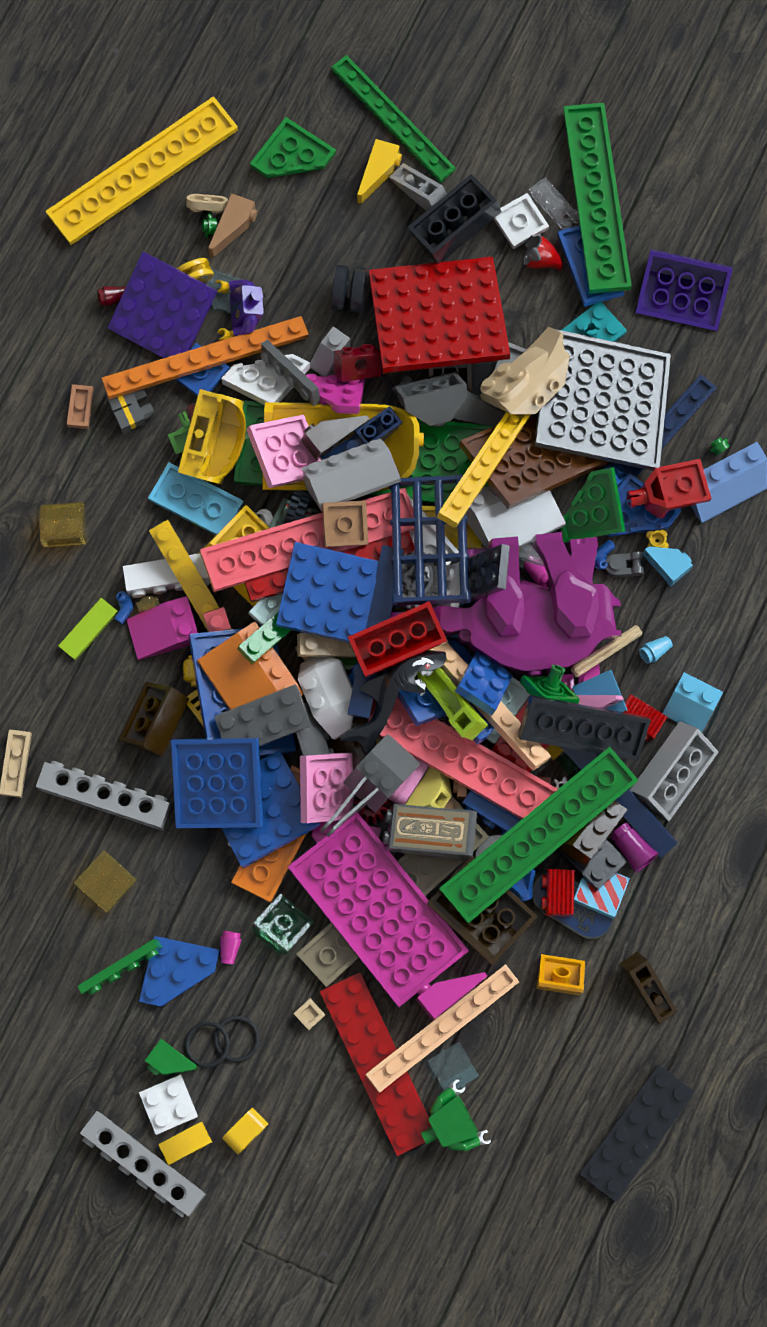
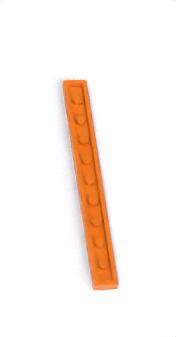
(203, 358)

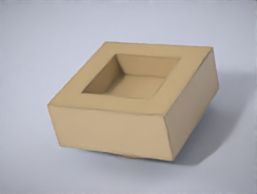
(309, 1014)

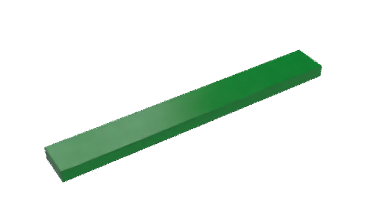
(393, 119)

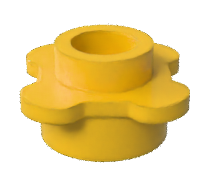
(660, 535)

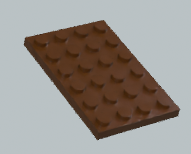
(529, 469)

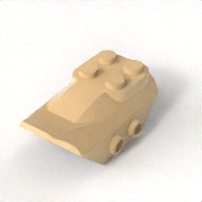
(531, 378)

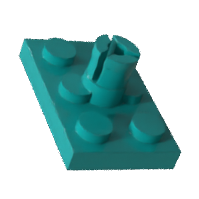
(597, 323)

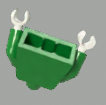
(452, 1122)

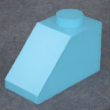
(668, 563)

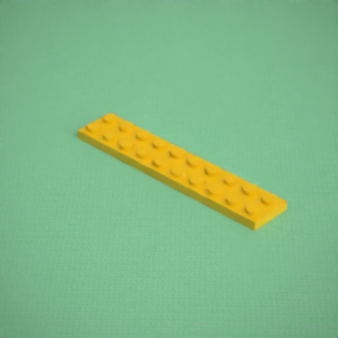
(141, 170)

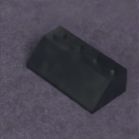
(455, 219)

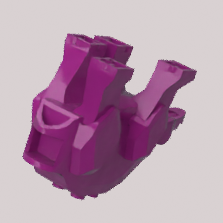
(536, 625)

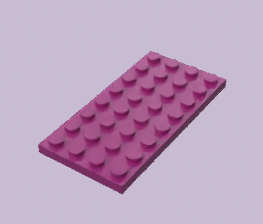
(378, 909)

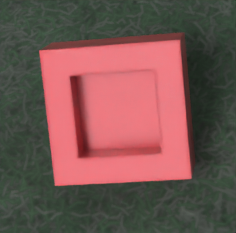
(217, 620)

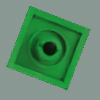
(549, 686)

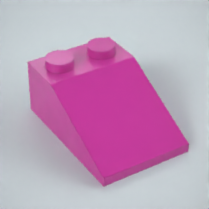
(162, 628)
(443, 995)

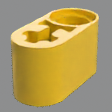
(245, 1131)

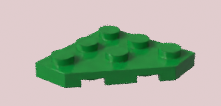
(292, 152)
(595, 508)

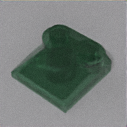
(281, 925)

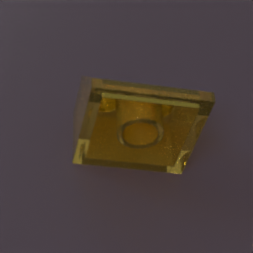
(62, 524)

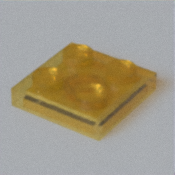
(105, 881)

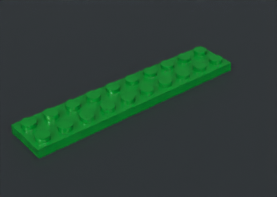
(596, 198)
(538, 835)

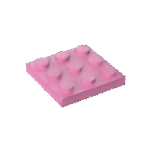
(281, 449)
(323, 786)

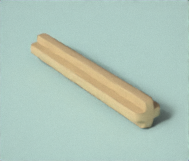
(606, 651)

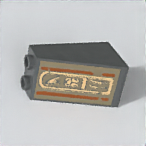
(430, 831)

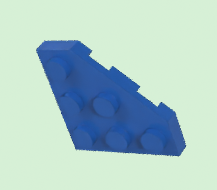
(638, 518)
(176, 970)

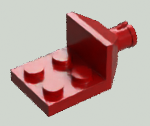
(672, 488)

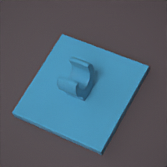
(601, 685)

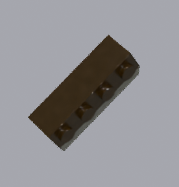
(492, 929)

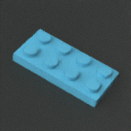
(194, 500)

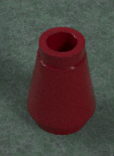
(110, 295)

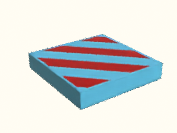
(606, 899)

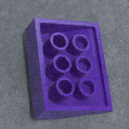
(684, 289)

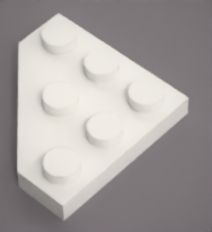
(261, 381)

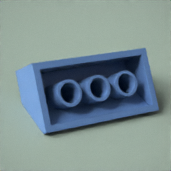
(733, 481)

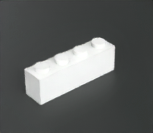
(157, 577)

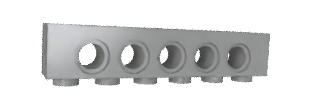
(49, 784)
(192, 1194)

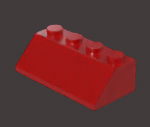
(397, 639)

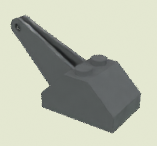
(446, 398)
(376, 778)

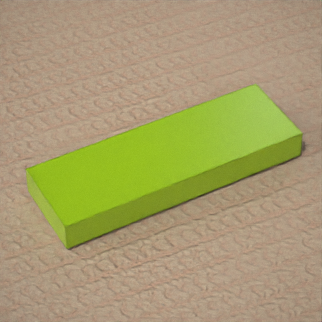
(88, 629)

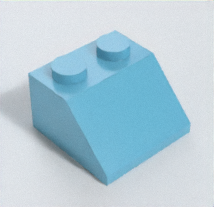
(692, 702)

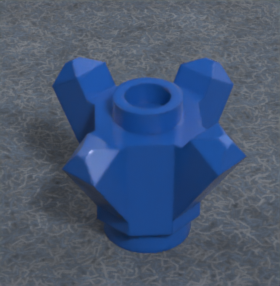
(523, 888)

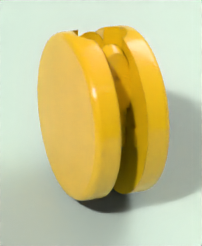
(198, 269)

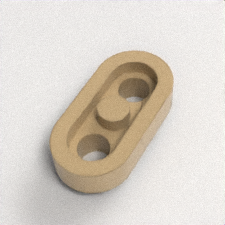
(202, 202)

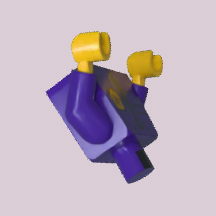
(245, 306)

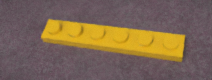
(184, 569)

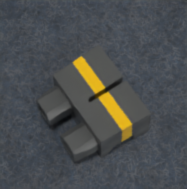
(128, 412)

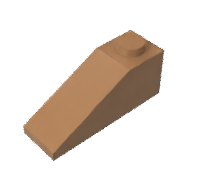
(234, 221)

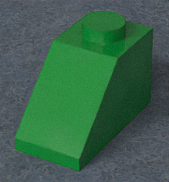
(168, 1061)

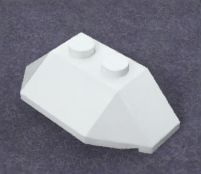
(327, 693)

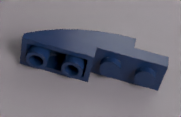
(378, 427)

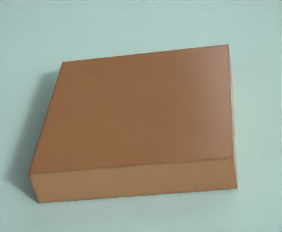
(345, 523)

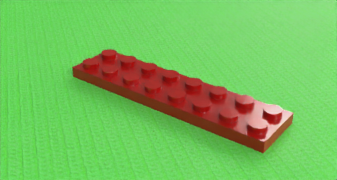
(369, 1045)

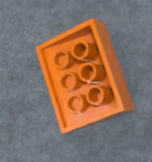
(237, 678)

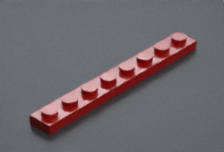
(274, 583)

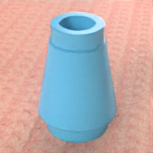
(655, 649)

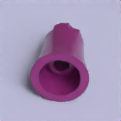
(633, 847)

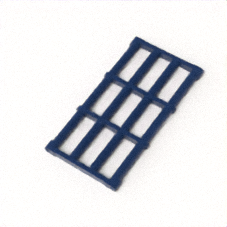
(419, 559)

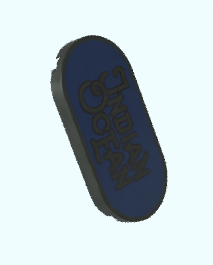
(584, 921)

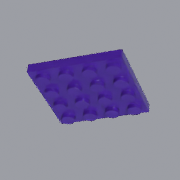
(162, 307)

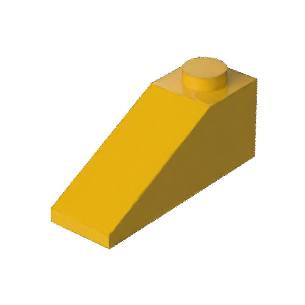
(379, 167)

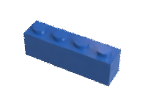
(490, 813)

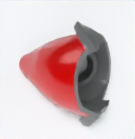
(541, 254)

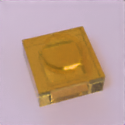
(147, 603)

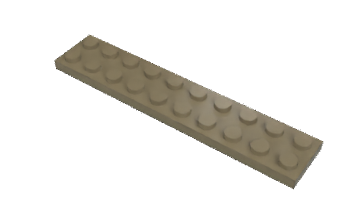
(331, 955)

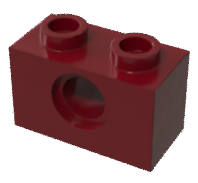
(367, 367)

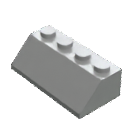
(351, 473)
(674, 770)

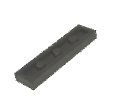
(294, 377)

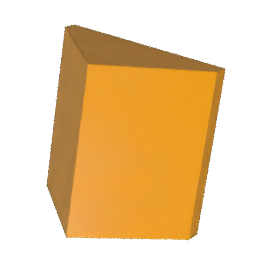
(561, 975)

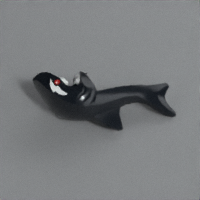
(385, 689)

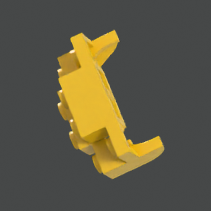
(214, 437)

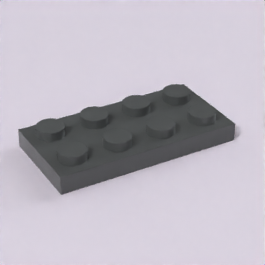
(266, 717)

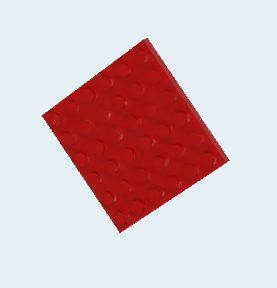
(438, 314)

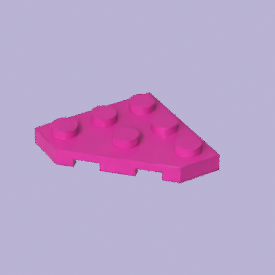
(342, 396)

